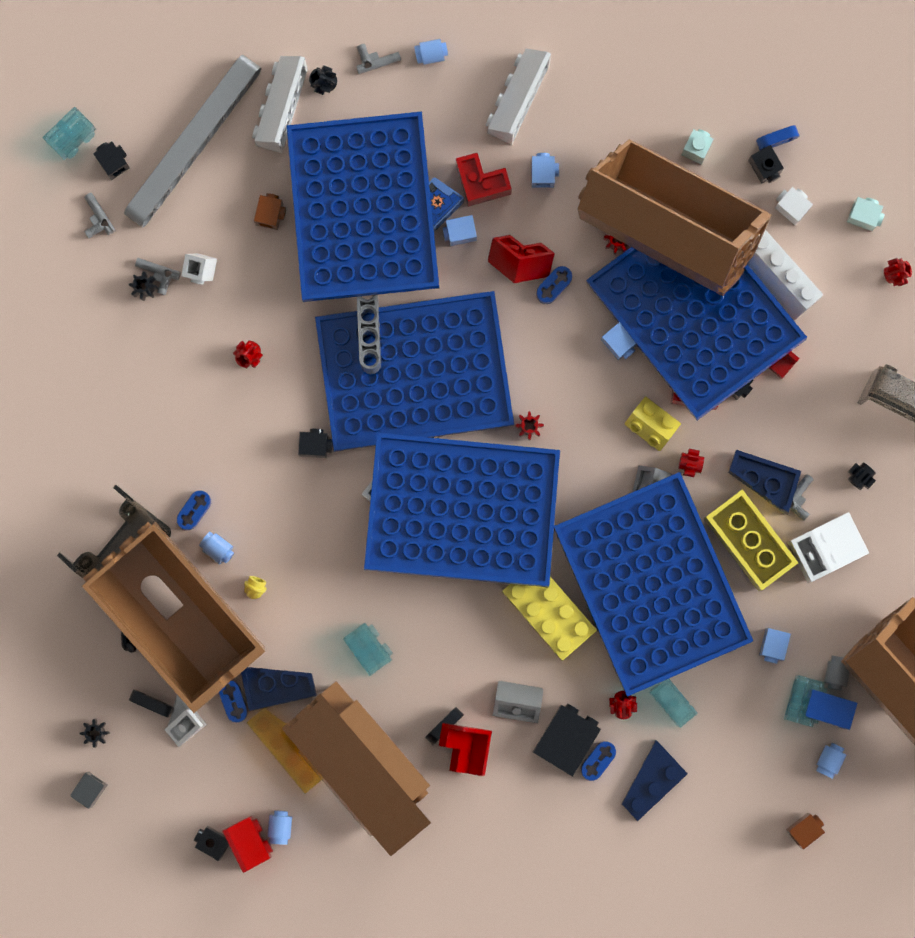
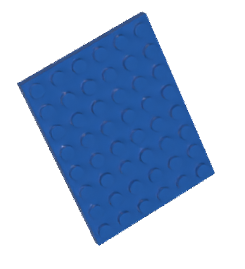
(362, 207)
(693, 336)
(435, 377)
(462, 510)
(653, 584)

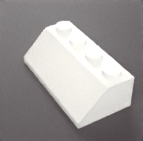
(519, 94)
(281, 102)
(783, 277)

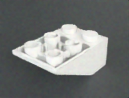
(828, 547)

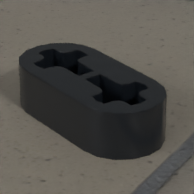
(150, 703)
(451, 718)

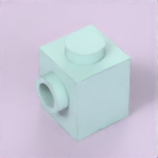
(697, 146)
(866, 213)

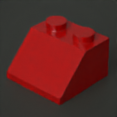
(248, 843)

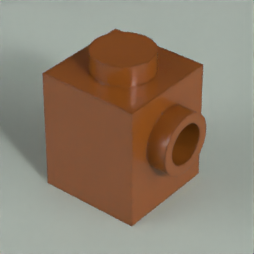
(269, 211)
(806, 830)

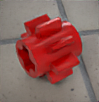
(615, 246)
(897, 272)
(247, 354)
(529, 432)
(691, 462)
(622, 705)

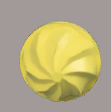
(255, 587)

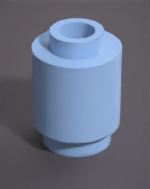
(431, 51)
(216, 548)
(831, 760)
(279, 827)

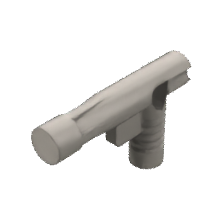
(374, 60)
(98, 218)
(159, 274)
(798, 500)

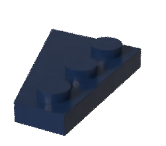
(766, 478)
(275, 687)
(654, 780)

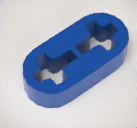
(778, 137)
(550, 281)
(189, 507)
(238, 698)
(603, 764)

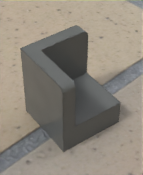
(88, 790)

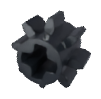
(323, 80)
(150, 287)
(861, 476)
(90, 738)

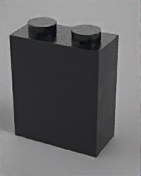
(567, 739)

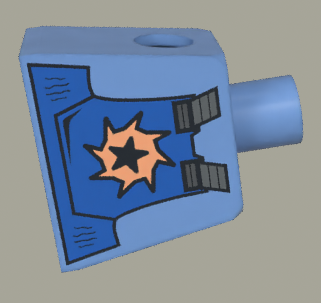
(443, 202)

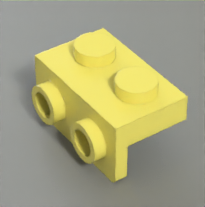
(652, 423)

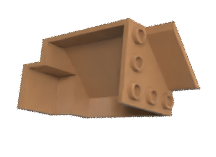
(361, 767)

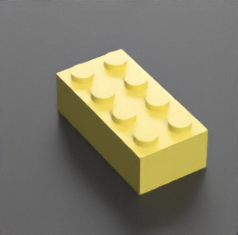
(750, 540)
(551, 616)

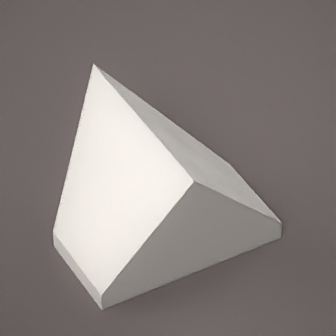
(183, 723)

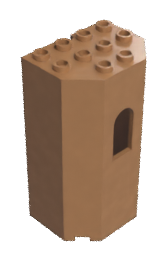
(672, 215)
(196, 646)
(886, 666)

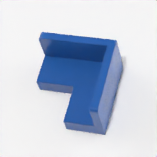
(830, 709)

